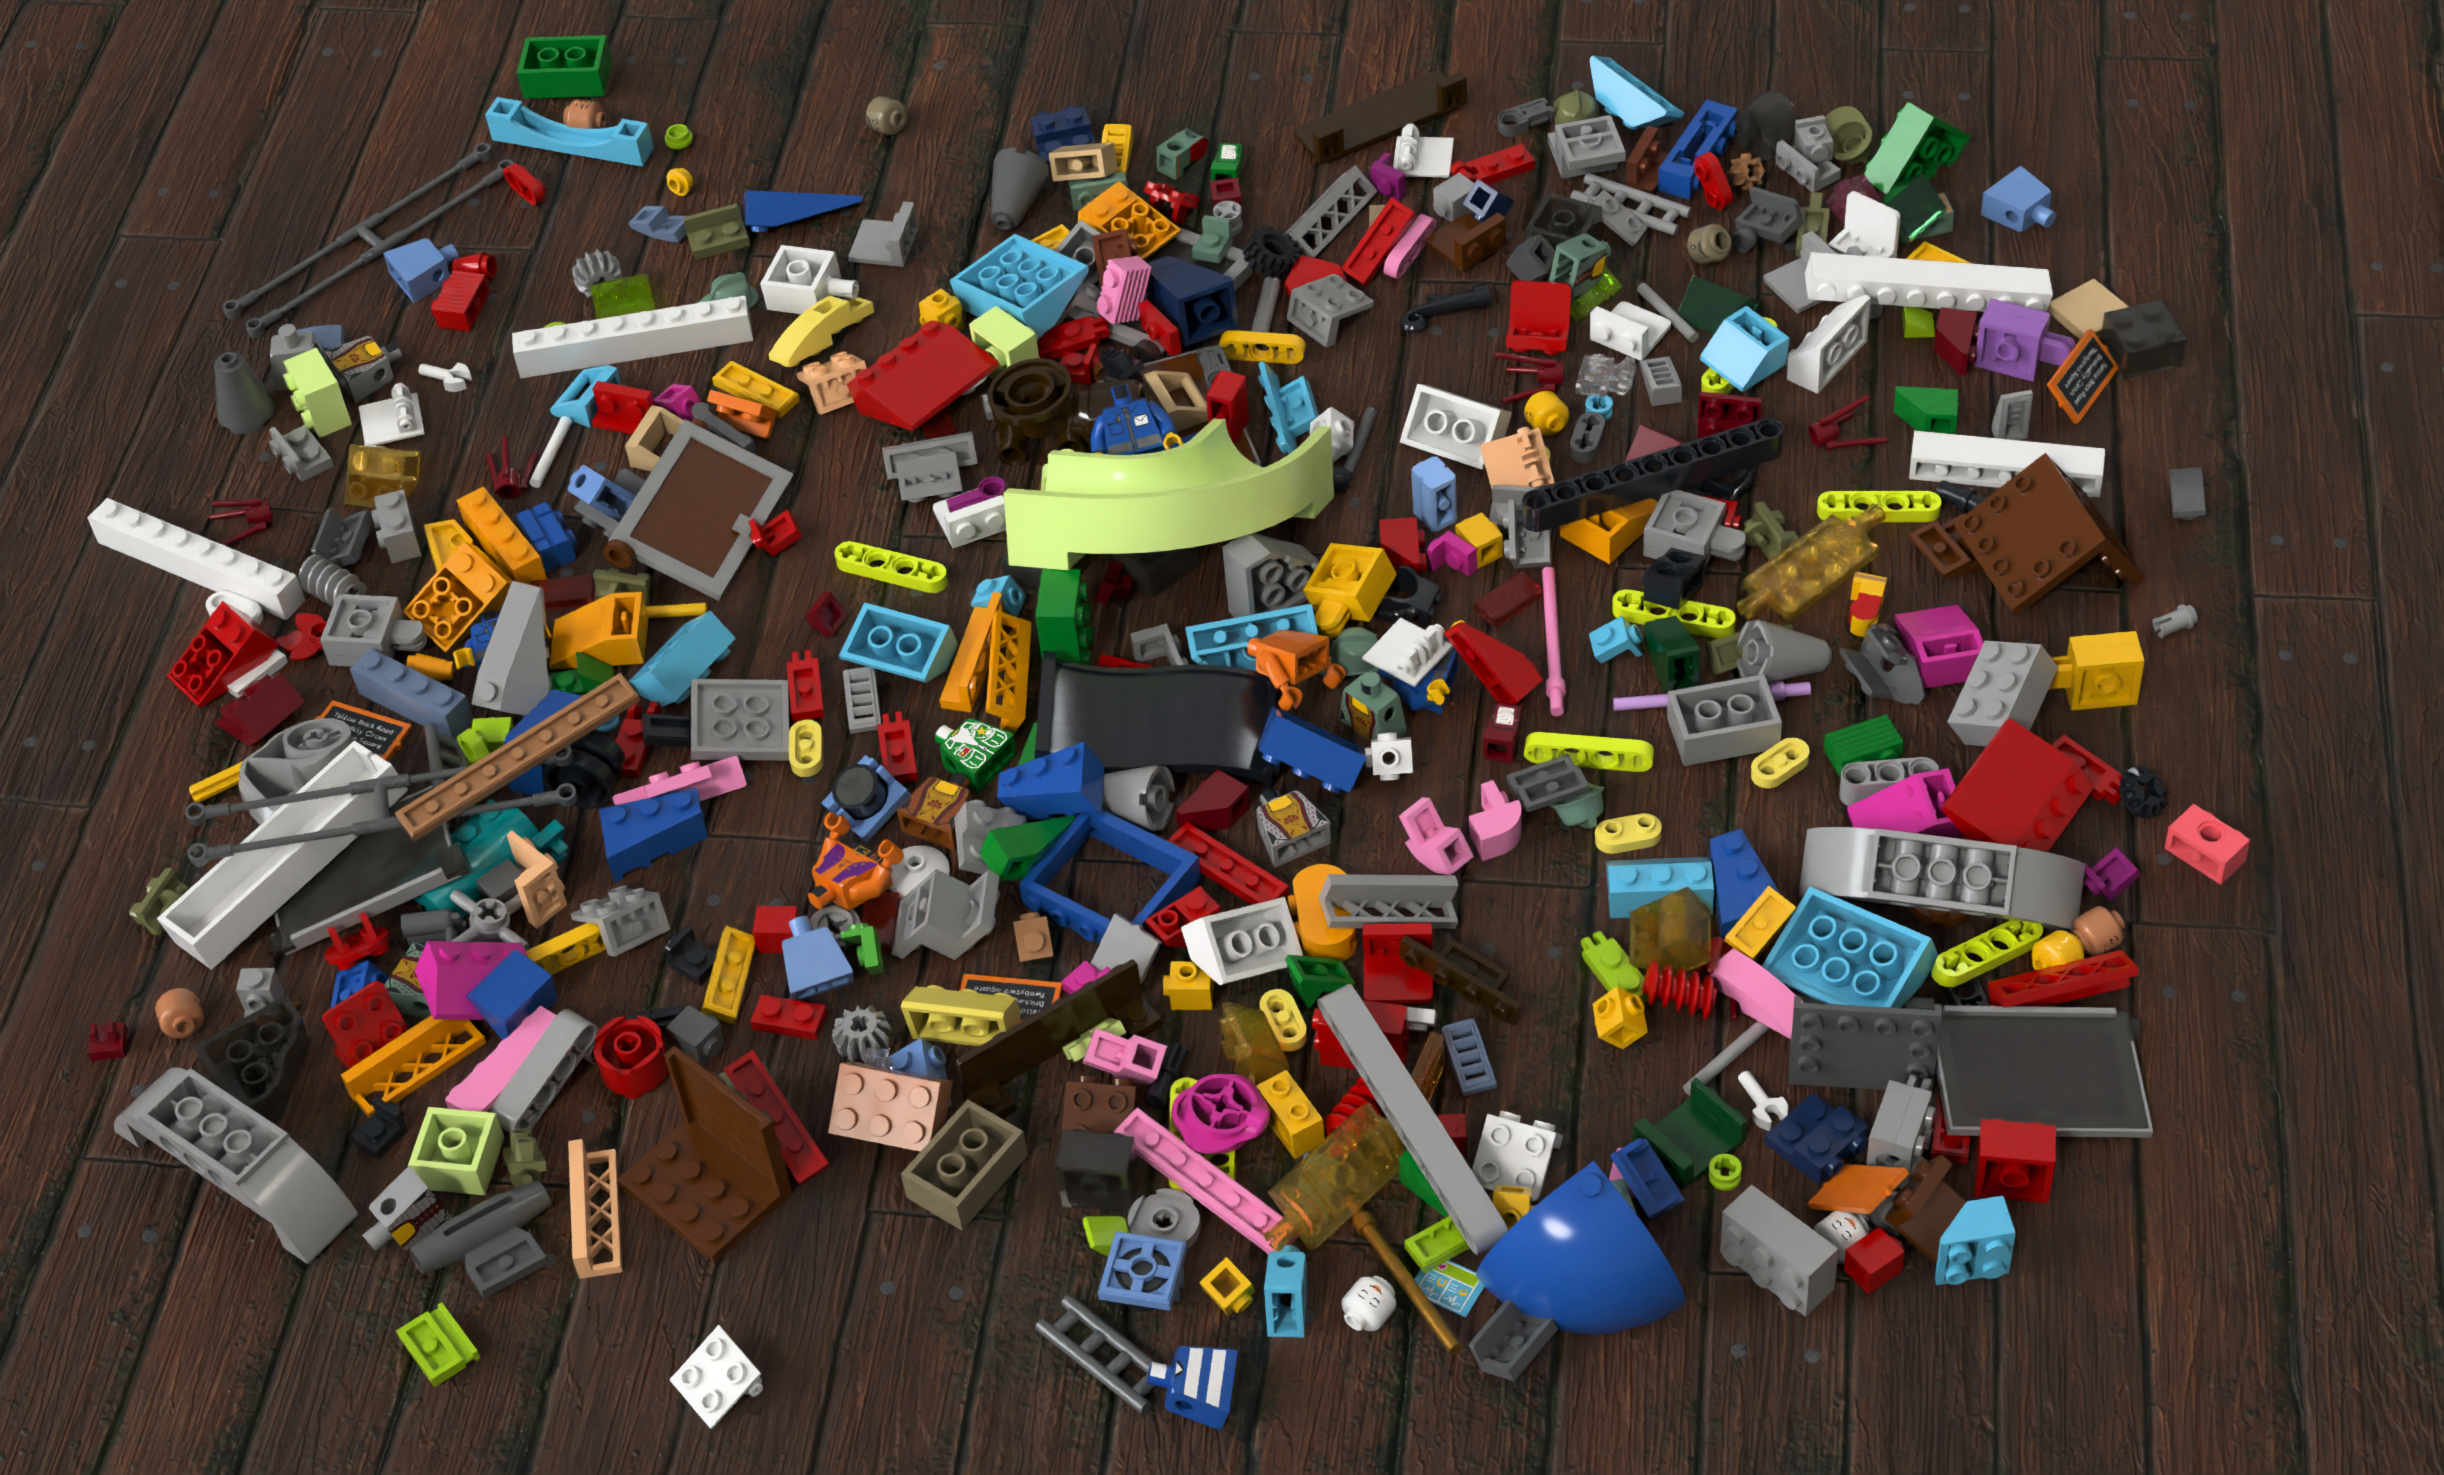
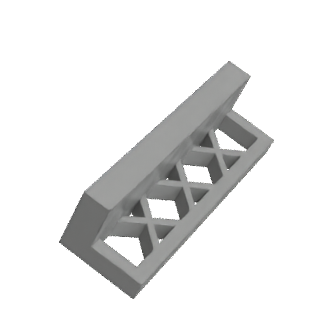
(1328, 201)
(1386, 895)

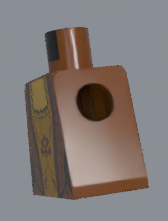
(932, 810)

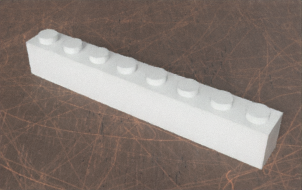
(1924, 282)
(632, 336)
(195, 558)

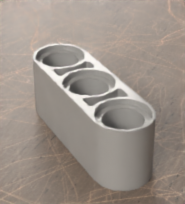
(1869, 777)

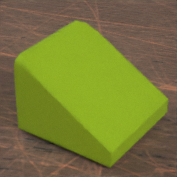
(1917, 323)
(1101, 1231)

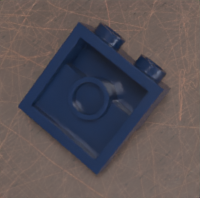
(1061, 129)
(1818, 1138)

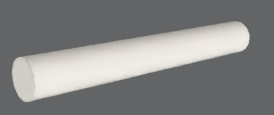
(550, 452)

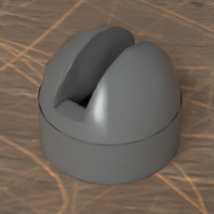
(1744, 239)

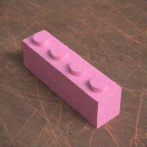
(491, 1076)

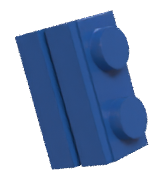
(547, 535)

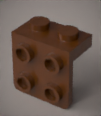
(1468, 240)
(1098, 1106)
(1925, 1206)

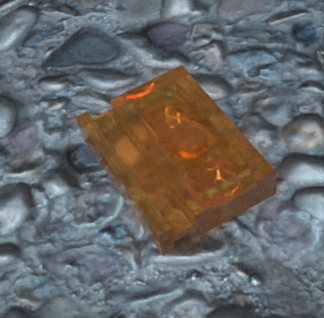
(1430, 1065)

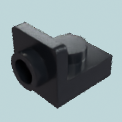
(690, 956)
(381, 1129)

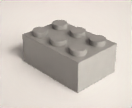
(2002, 685)
(1723, 719)
(1778, 1251)

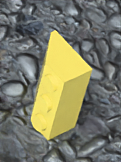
(958, 1015)

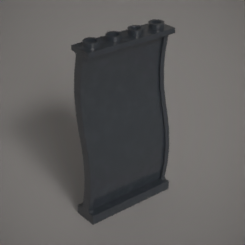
(1158, 716)

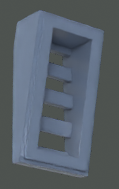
(1463, 1036)

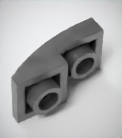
(2187, 493)

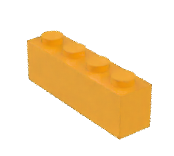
(500, 537)

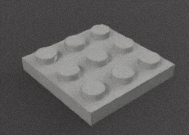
(739, 719)

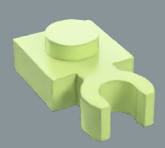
(1077, 1048)

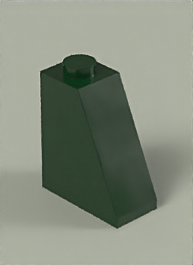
(1672, 653)

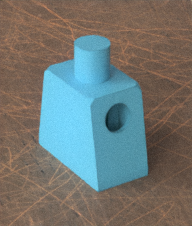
(1286, 1274)

